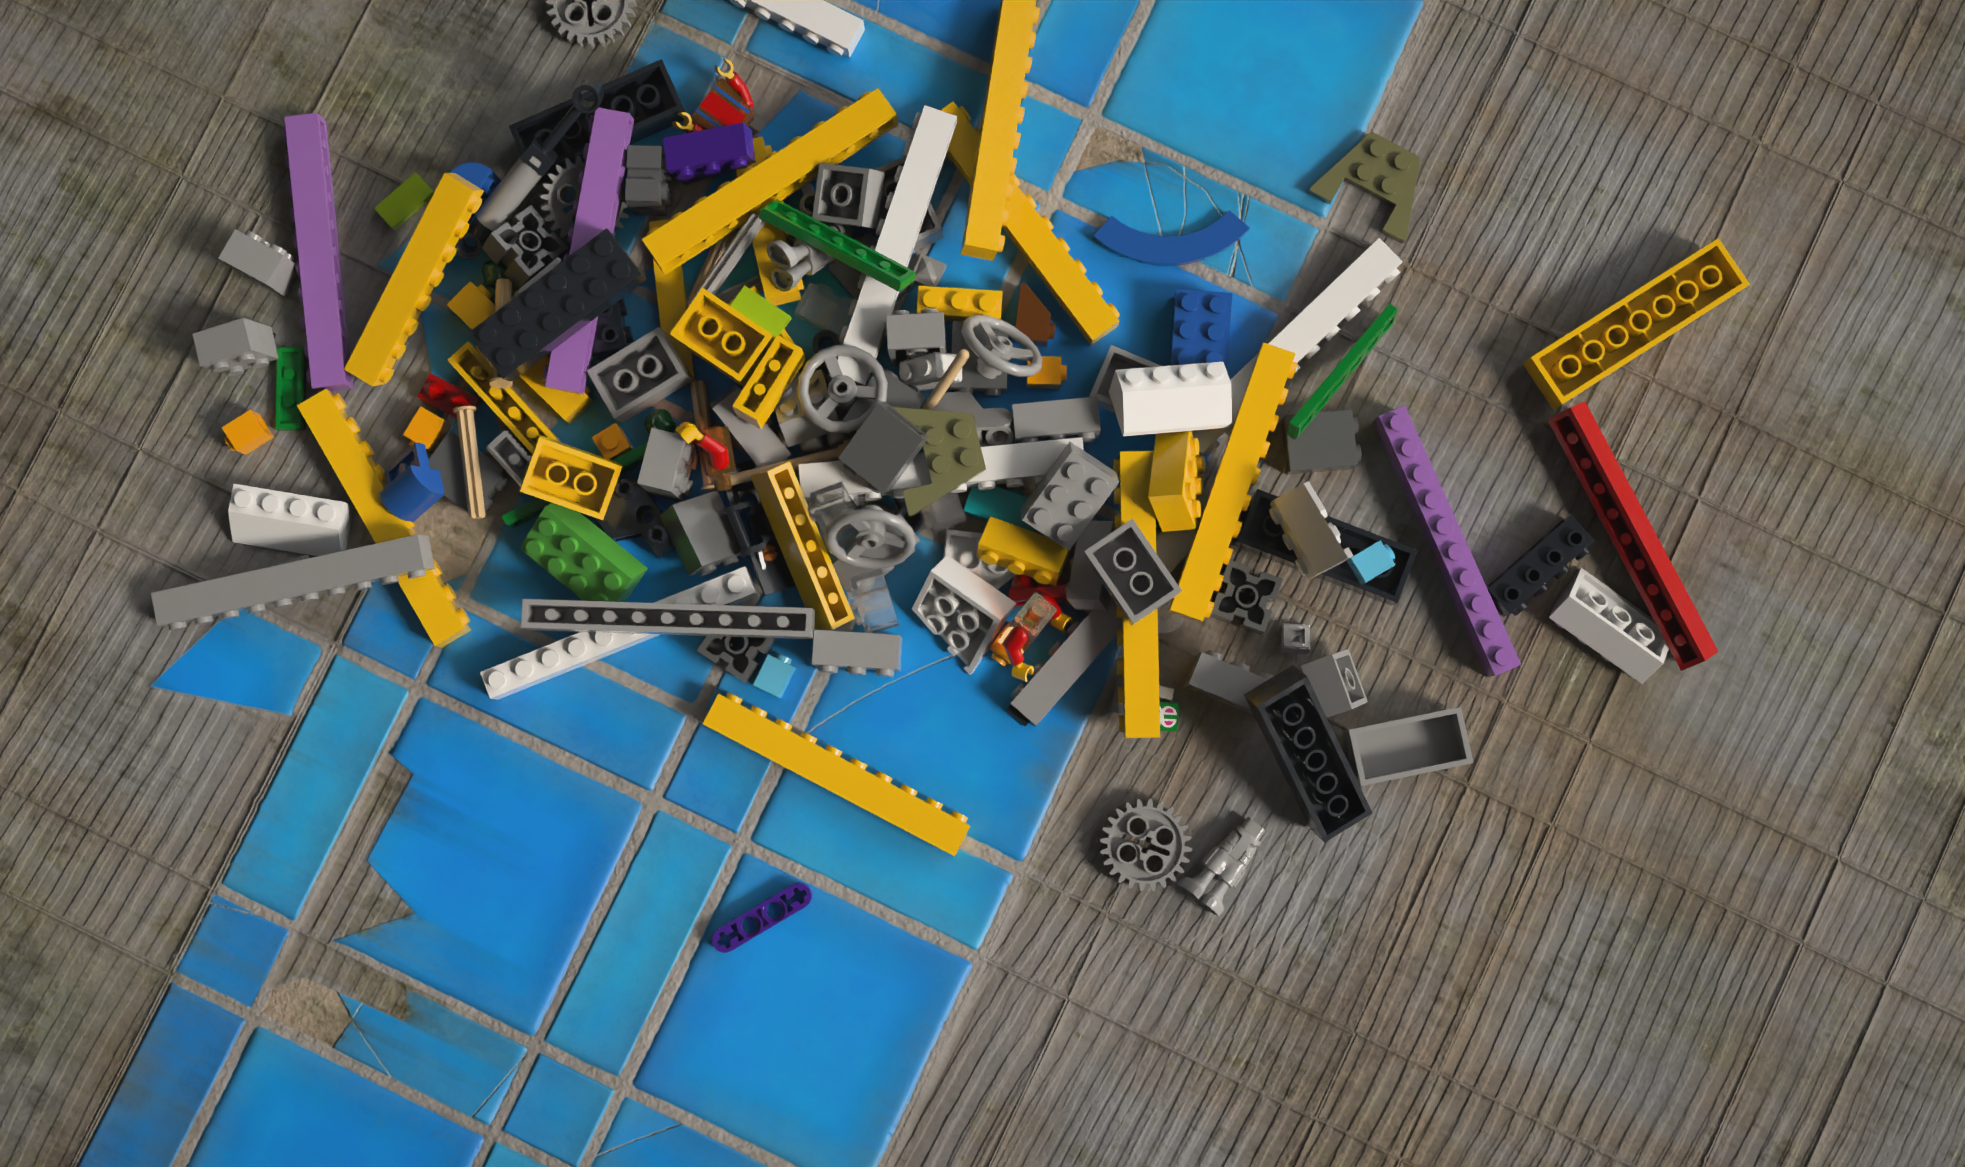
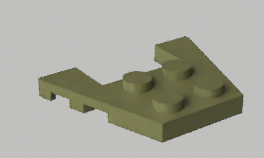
(1381, 171)
(950, 453)

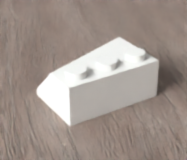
(1307, 531)
(962, 610)

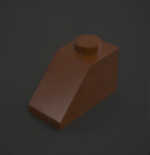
(1033, 318)

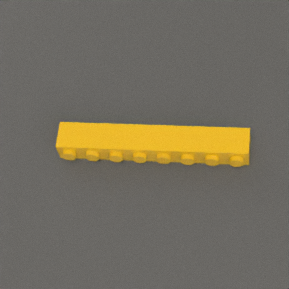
(414, 279)

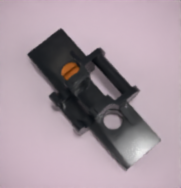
(766, 555)

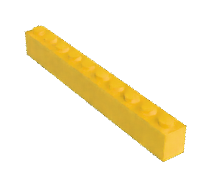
(998, 129)
(772, 179)
(1038, 243)
(1232, 482)
(363, 483)
(1140, 641)
(837, 774)

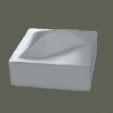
(928, 271)
(1295, 638)

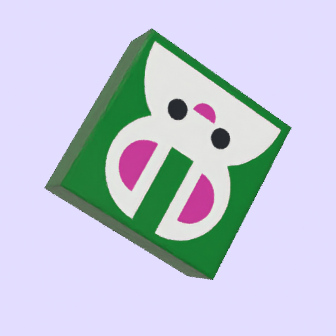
(1169, 716)

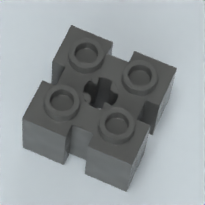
(647, 181)
(524, 246)
(1261, 590)
(742, 661)

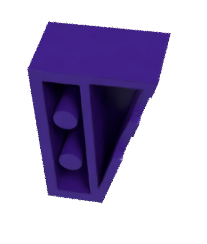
(709, 152)

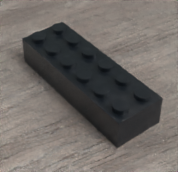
(643, 93)
(557, 305)
(1264, 538)
(1308, 753)

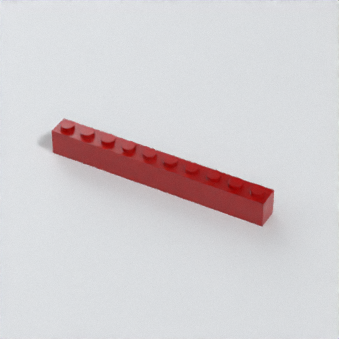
(1633, 536)

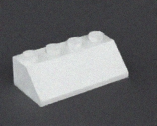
(1172, 398)
(288, 521)
(1610, 626)

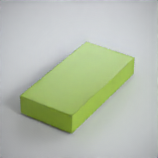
(404, 201)
(761, 311)

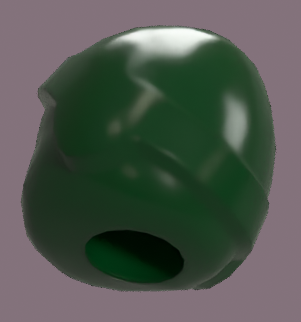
(493, 272)
(661, 420)

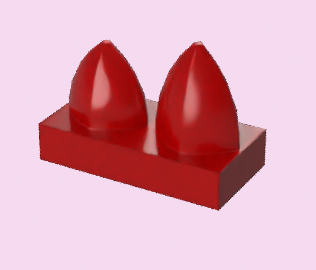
(445, 395)
(1023, 588)

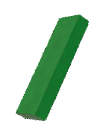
(290, 388)

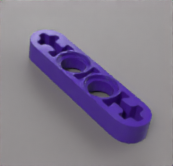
(762, 917)

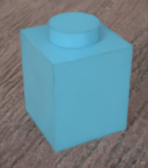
(1371, 562)
(775, 675)

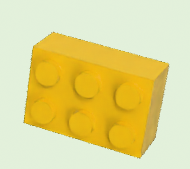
(722, 337)
(571, 477)
(1176, 480)

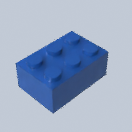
(1200, 327)

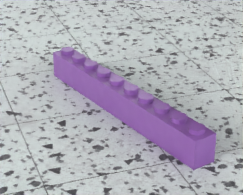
(594, 212)
(317, 252)
(1446, 542)

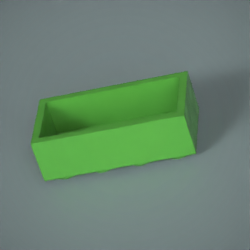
(582, 556)

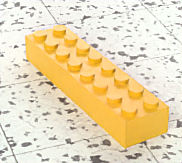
(1635, 323)

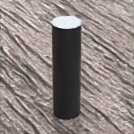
(1017, 715)

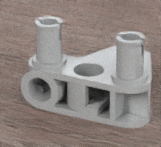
(992, 424)

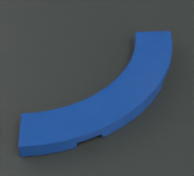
(1174, 249)

